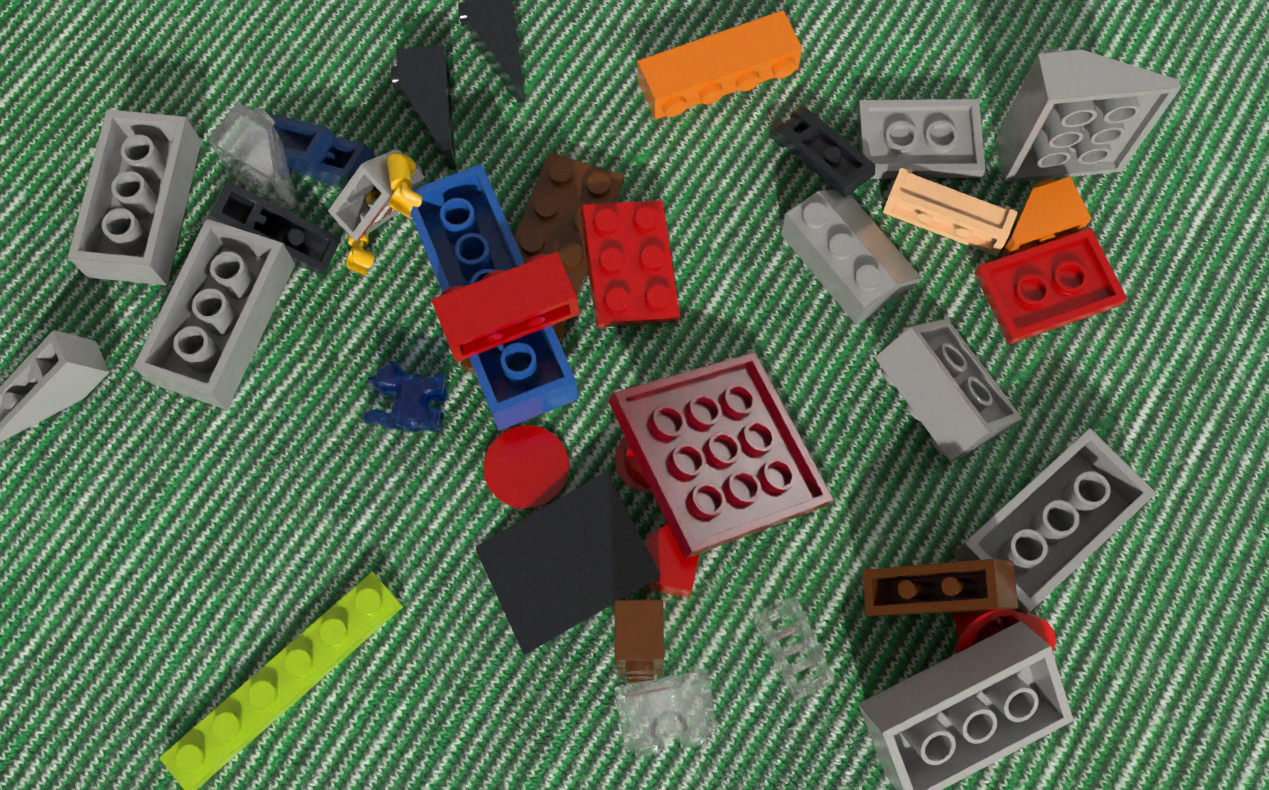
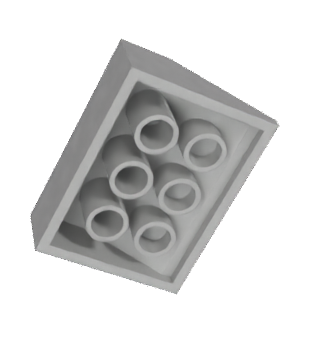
(1080, 116)

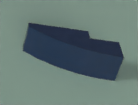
(319, 153)

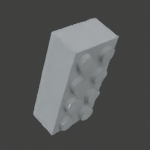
(135, 197)
(215, 314)
(1060, 518)
(967, 710)

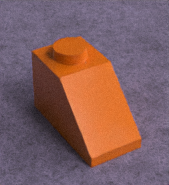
(1047, 214)

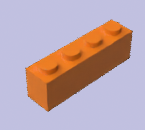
(719, 65)

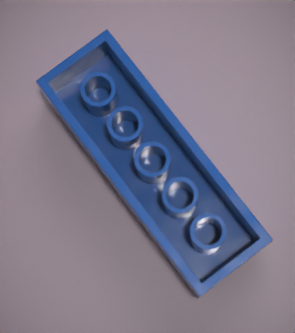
(464, 242)

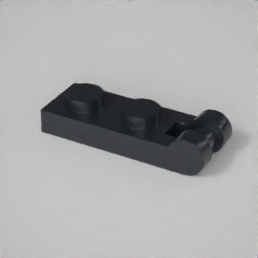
(823, 151)

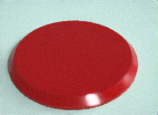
(526, 467)

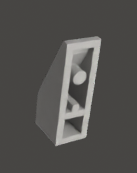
(49, 380)

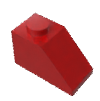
(675, 571)

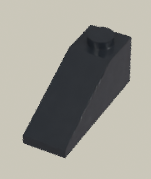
(495, 36)
(426, 90)
(306, 242)

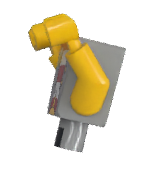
(374, 196)

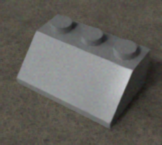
(848, 253)
(947, 388)

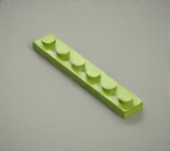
(280, 683)

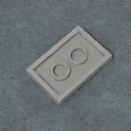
(922, 135)

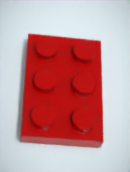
(629, 263)
(1050, 286)

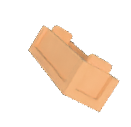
(949, 212)

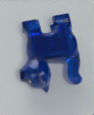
(412, 400)

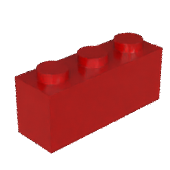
(506, 305)

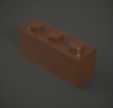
(940, 588)
(639, 639)

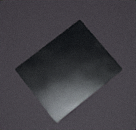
(566, 562)

